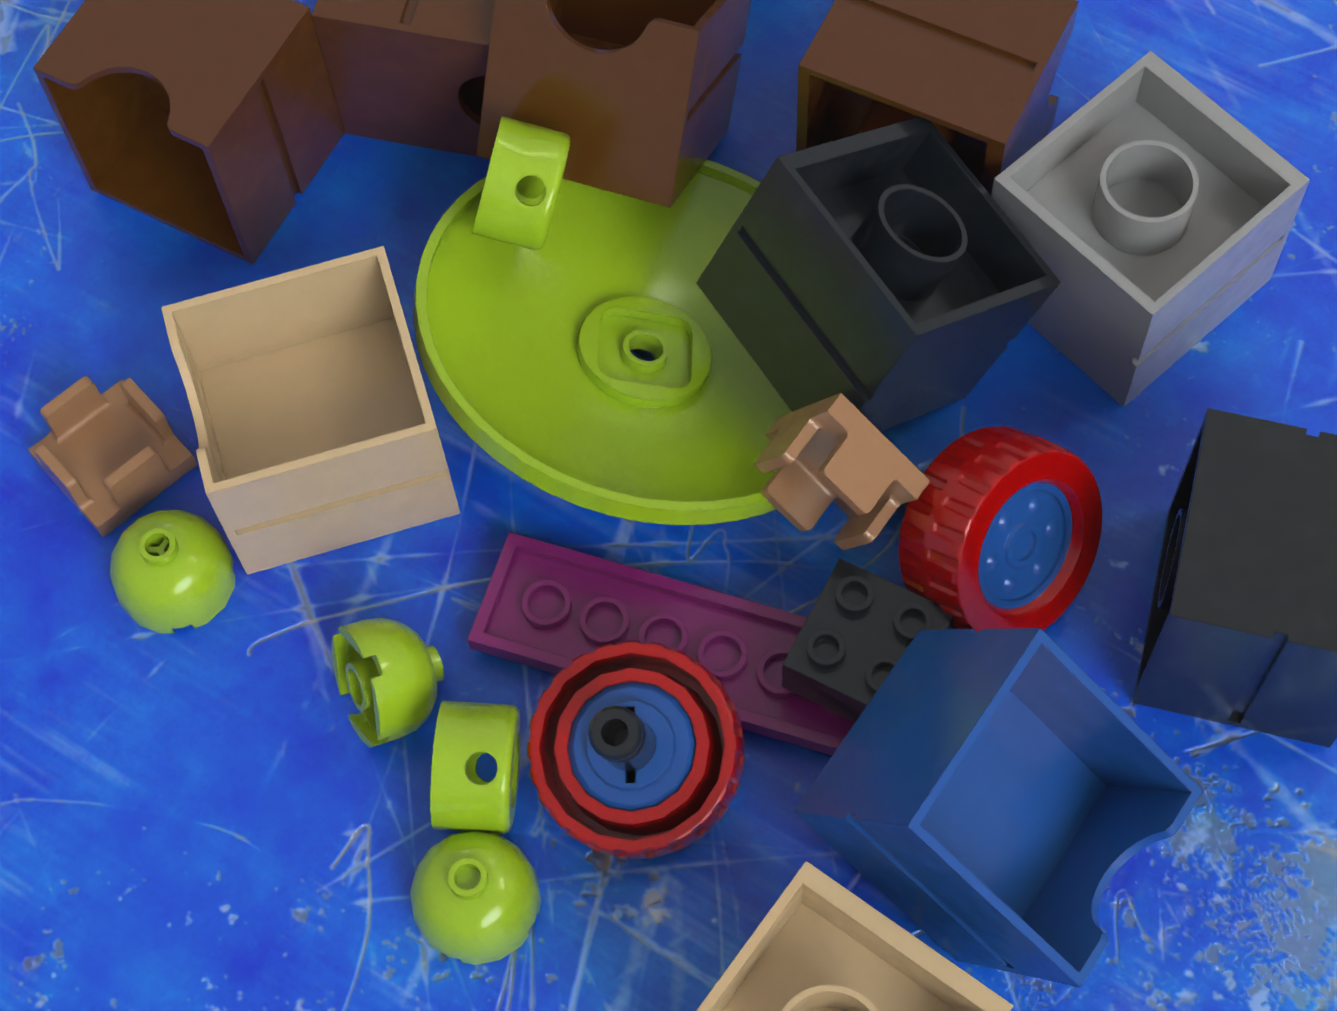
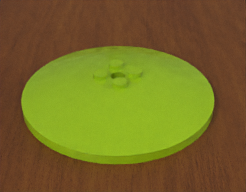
(542, 362)

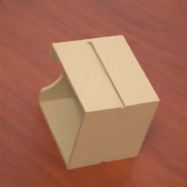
(310, 410)
(840, 954)

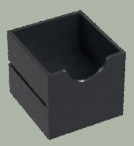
(875, 275)
(1248, 583)

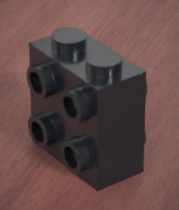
(855, 639)

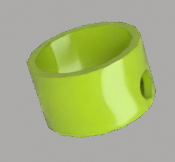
(519, 152)
(457, 792)

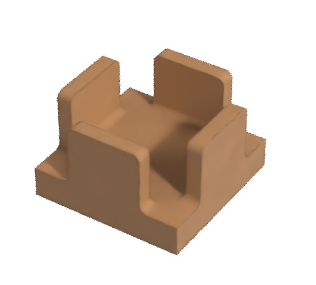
(109, 450)
(838, 457)

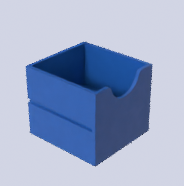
(997, 798)

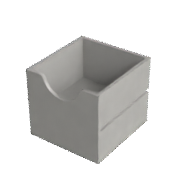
(1151, 222)

